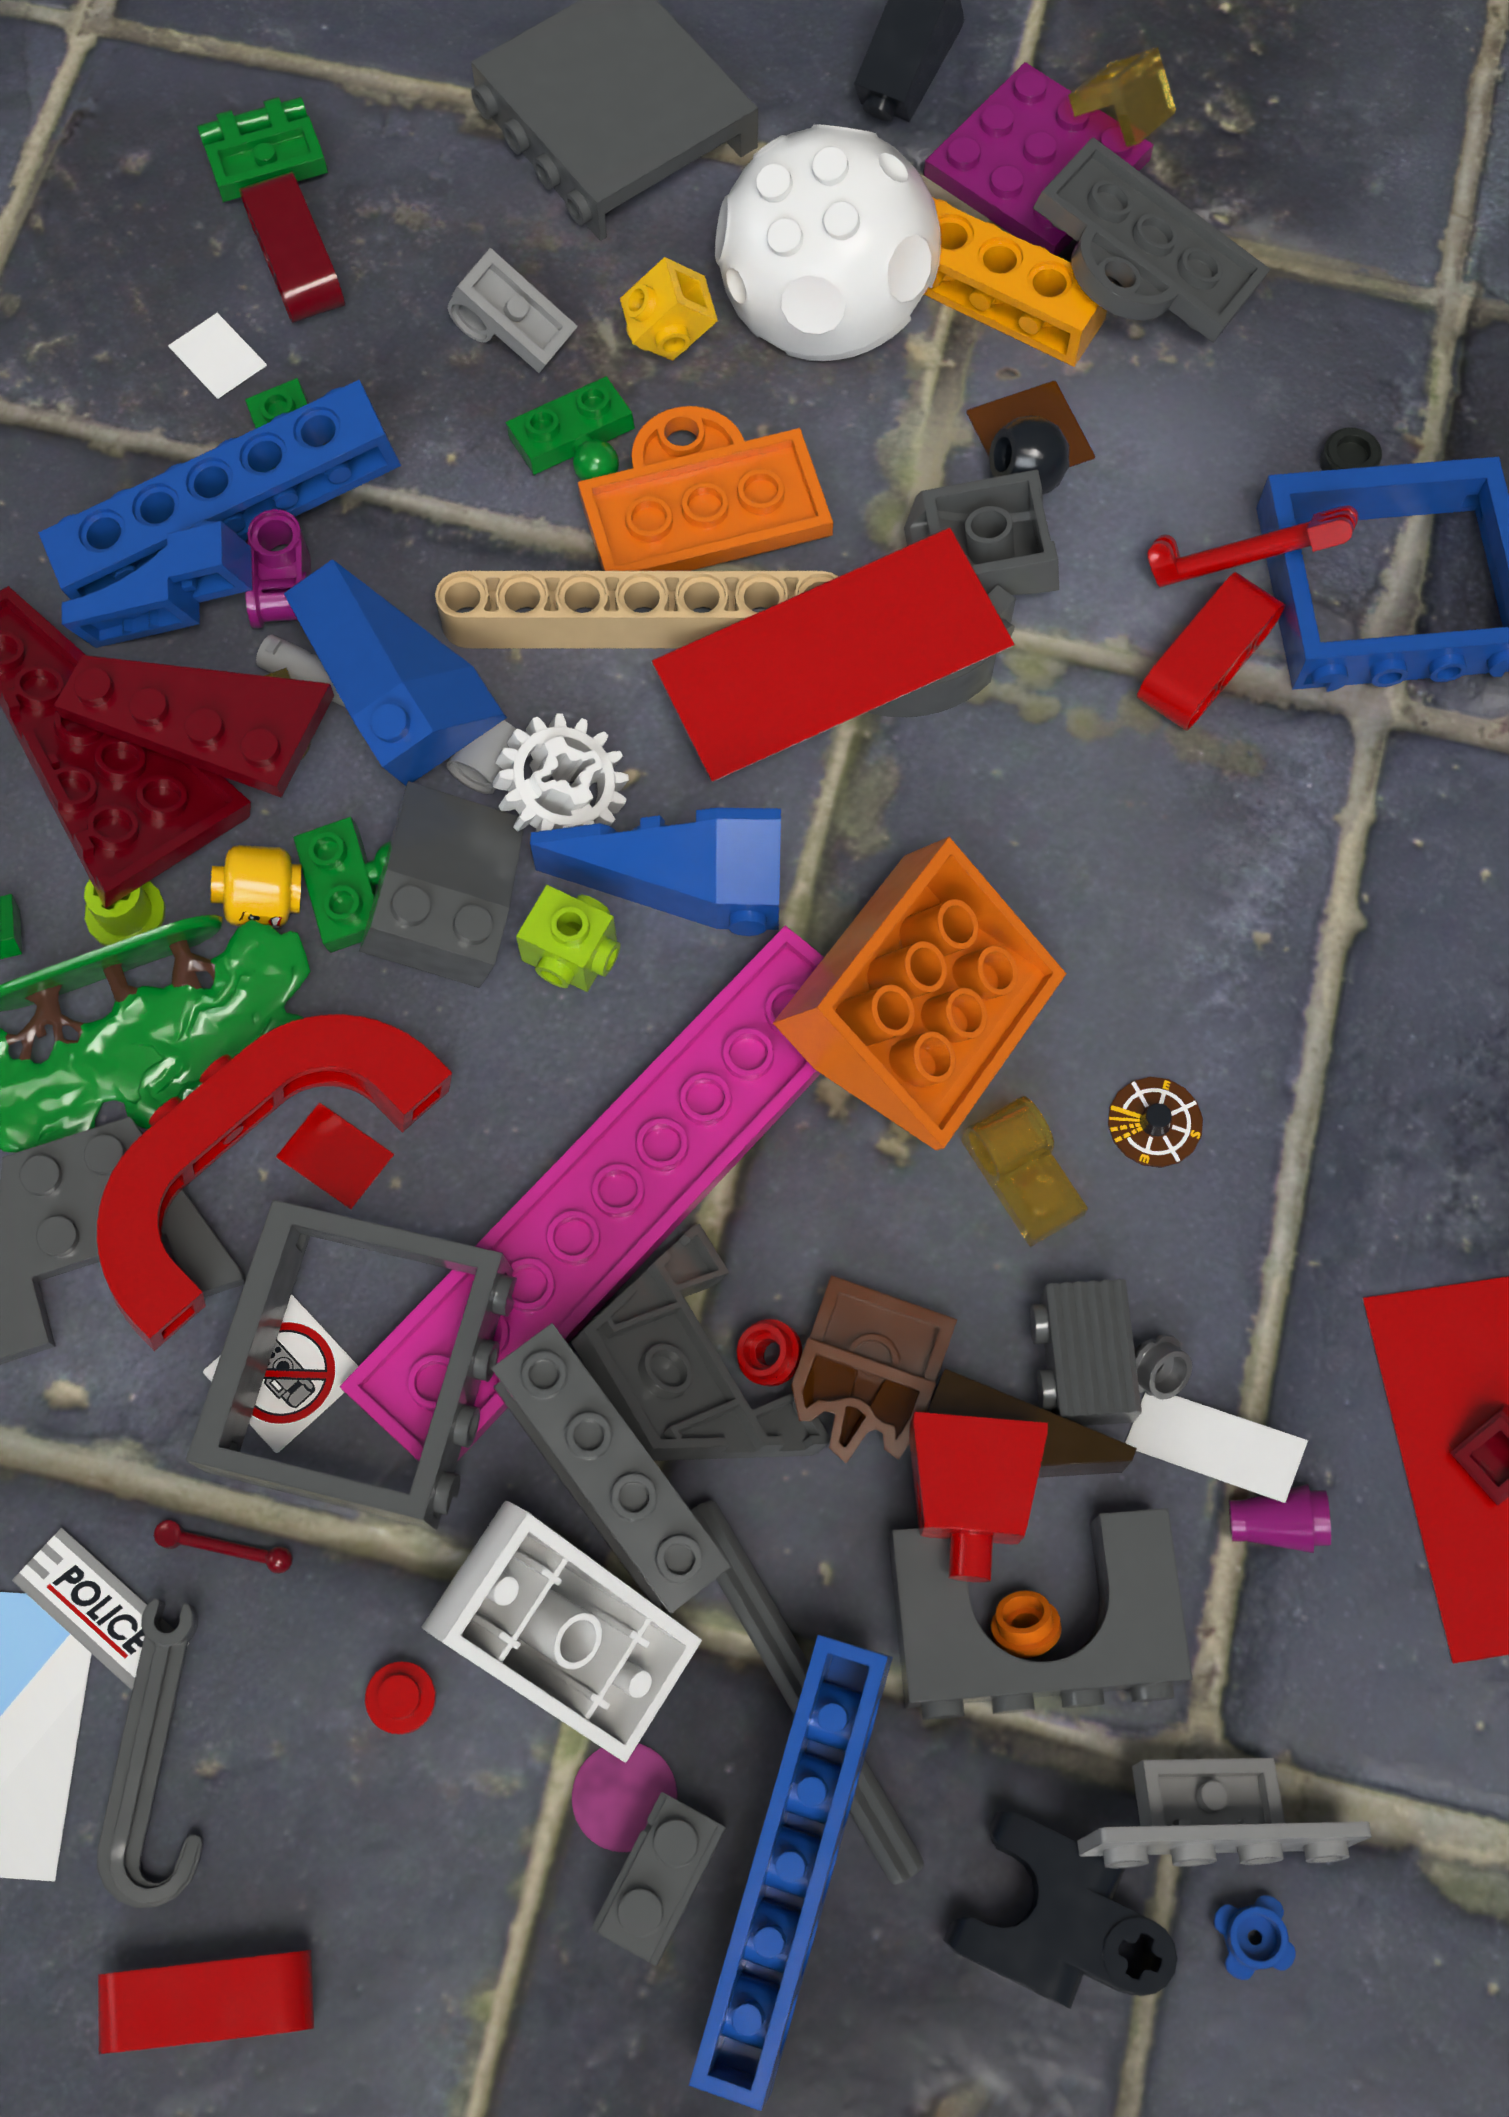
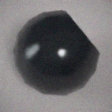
(1031, 445)

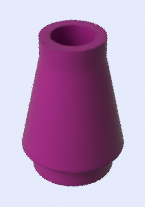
(1290, 1525)

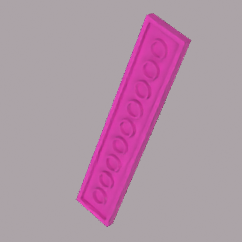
(611, 1192)

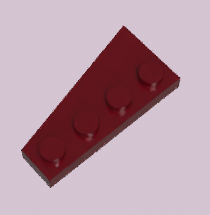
(211, 719)

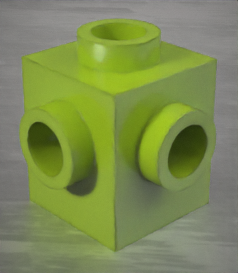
(569, 939)

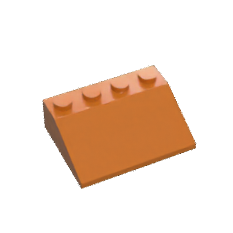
(923, 994)

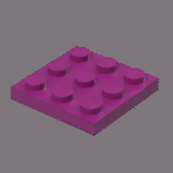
(1017, 147)

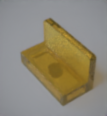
(1137, 91)

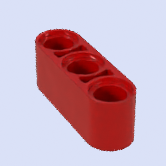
(1210, 651)
(205, 2002)

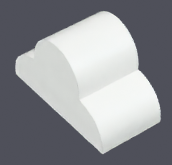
(562, 1631)

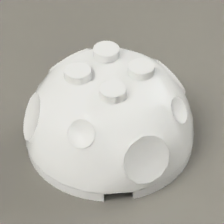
(827, 242)

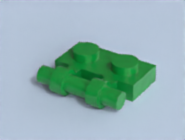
(261, 146)

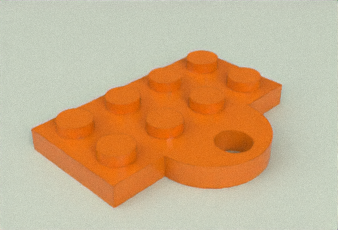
(704, 498)

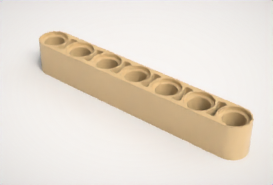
(613, 600)

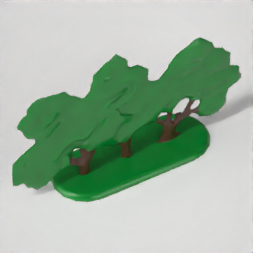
(153, 1038)

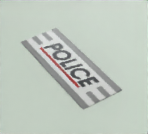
(88, 1603)

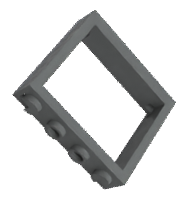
(254, 1334)

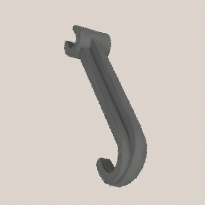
(140, 1766)

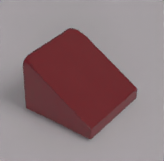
(1486, 1455)

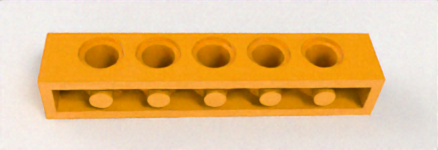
(1013, 286)

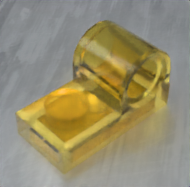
(1017, 1161)

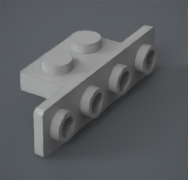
(1215, 1808)

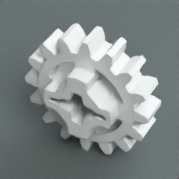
(567, 757)

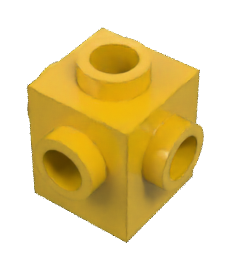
(668, 309)

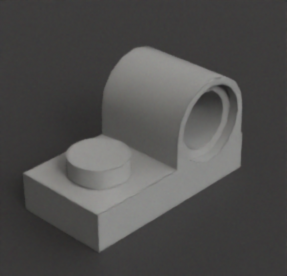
(504, 304)

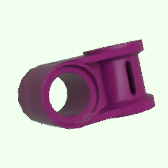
(275, 570)

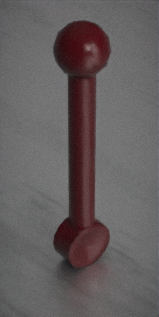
(170, 1535)

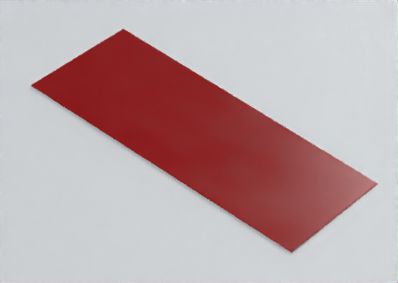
(831, 653)
(1443, 1378)

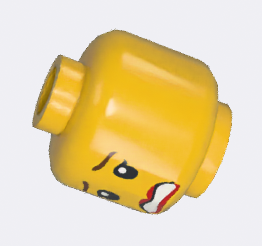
(257, 885)

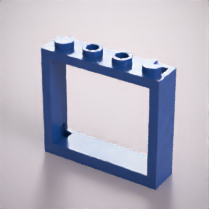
(1377, 494)

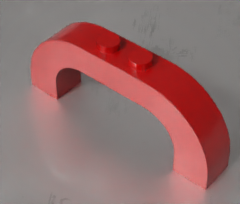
(232, 1100)

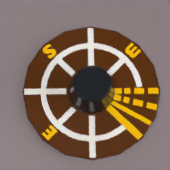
(1155, 1122)

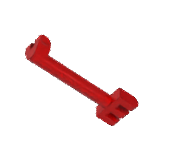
(1323, 531)

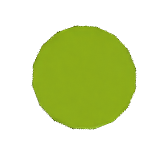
(127, 917)

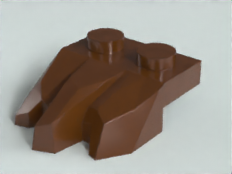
(869, 1365)

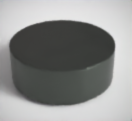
(1350, 449)

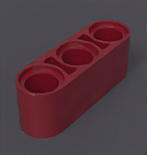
(292, 247)

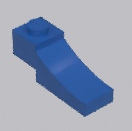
(166, 590)

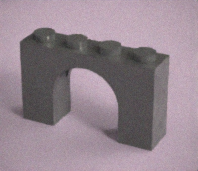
(1133, 1647)

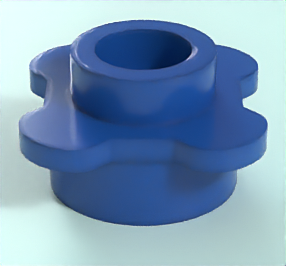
(1272, 1950)

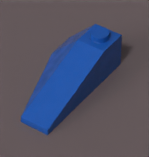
(395, 678)
(705, 871)

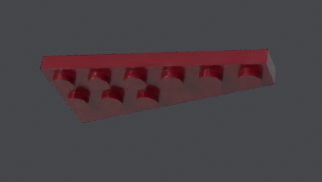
(118, 802)

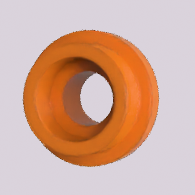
(1026, 1624)

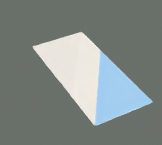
(39, 1730)

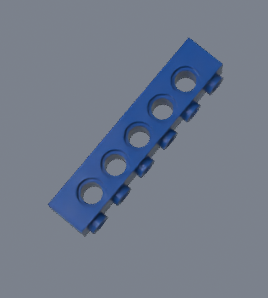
(238, 469)
(791, 1873)

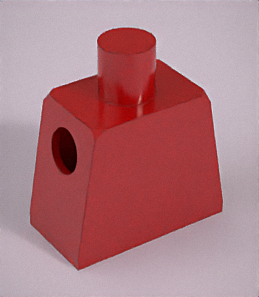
(974, 1484)

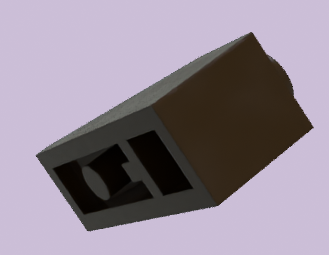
(1068, 1447)

